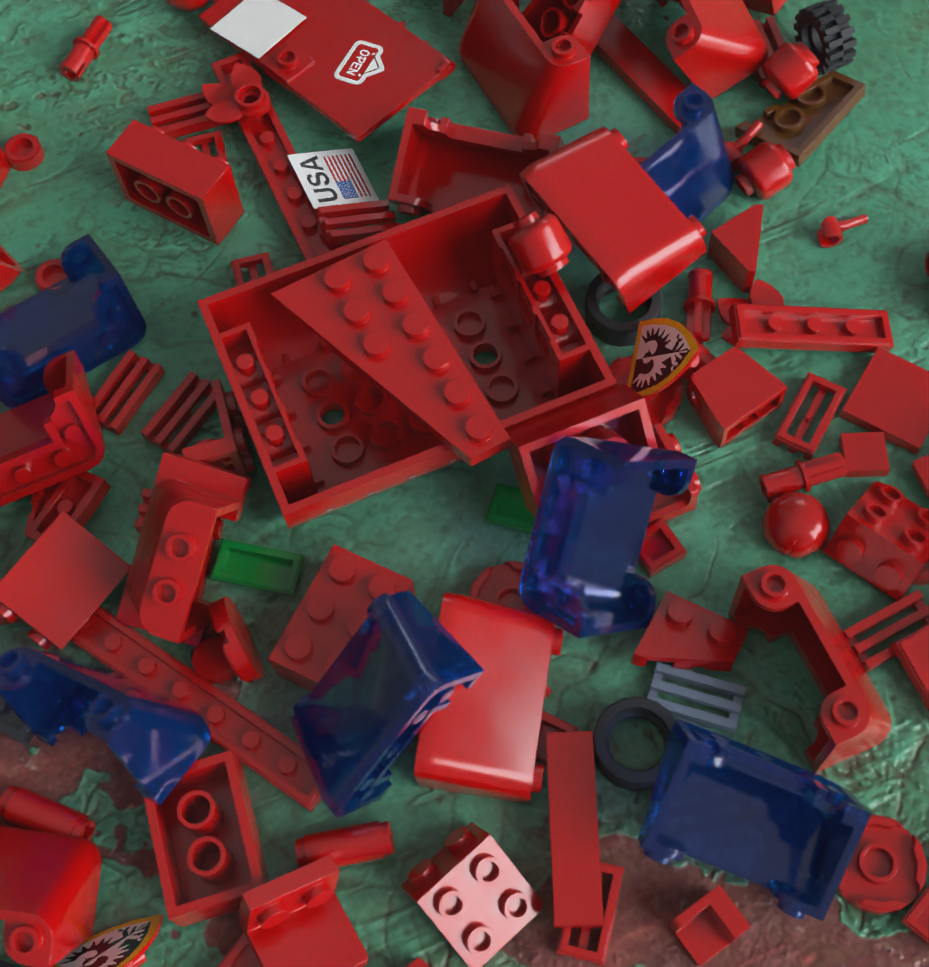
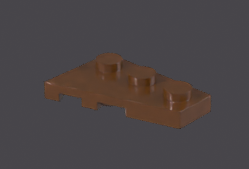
(809, 118)

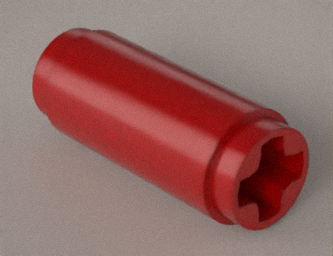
(39, 813)
(347, 844)

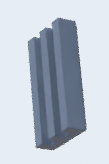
(703, 682)

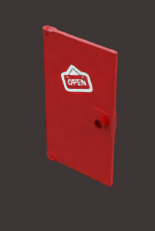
(347, 61)

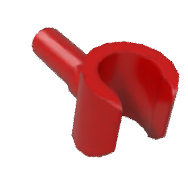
(735, 149)
(832, 229)

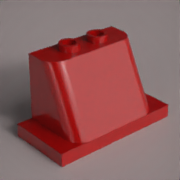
(174, 547)

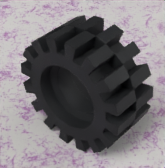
(826, 34)

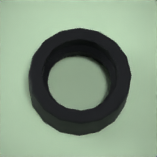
(612, 331)
(615, 713)

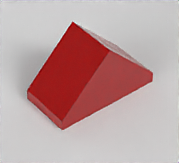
(736, 247)

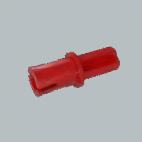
(85, 49)
(699, 303)
(802, 475)

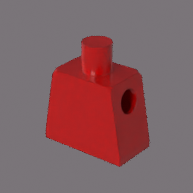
(732, 393)

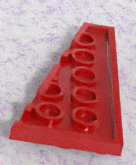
(392, 339)

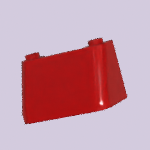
(715, 43)
(527, 80)
(455, 162)
(615, 214)
(51, 434)
(852, 710)
(491, 730)
(46, 894)

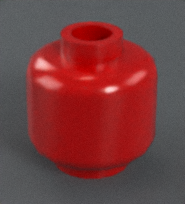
(790, 70)
(764, 170)
(539, 244)

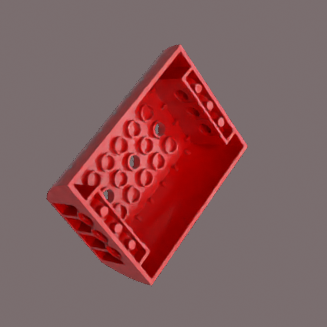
(481, 302)

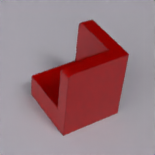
(709, 926)

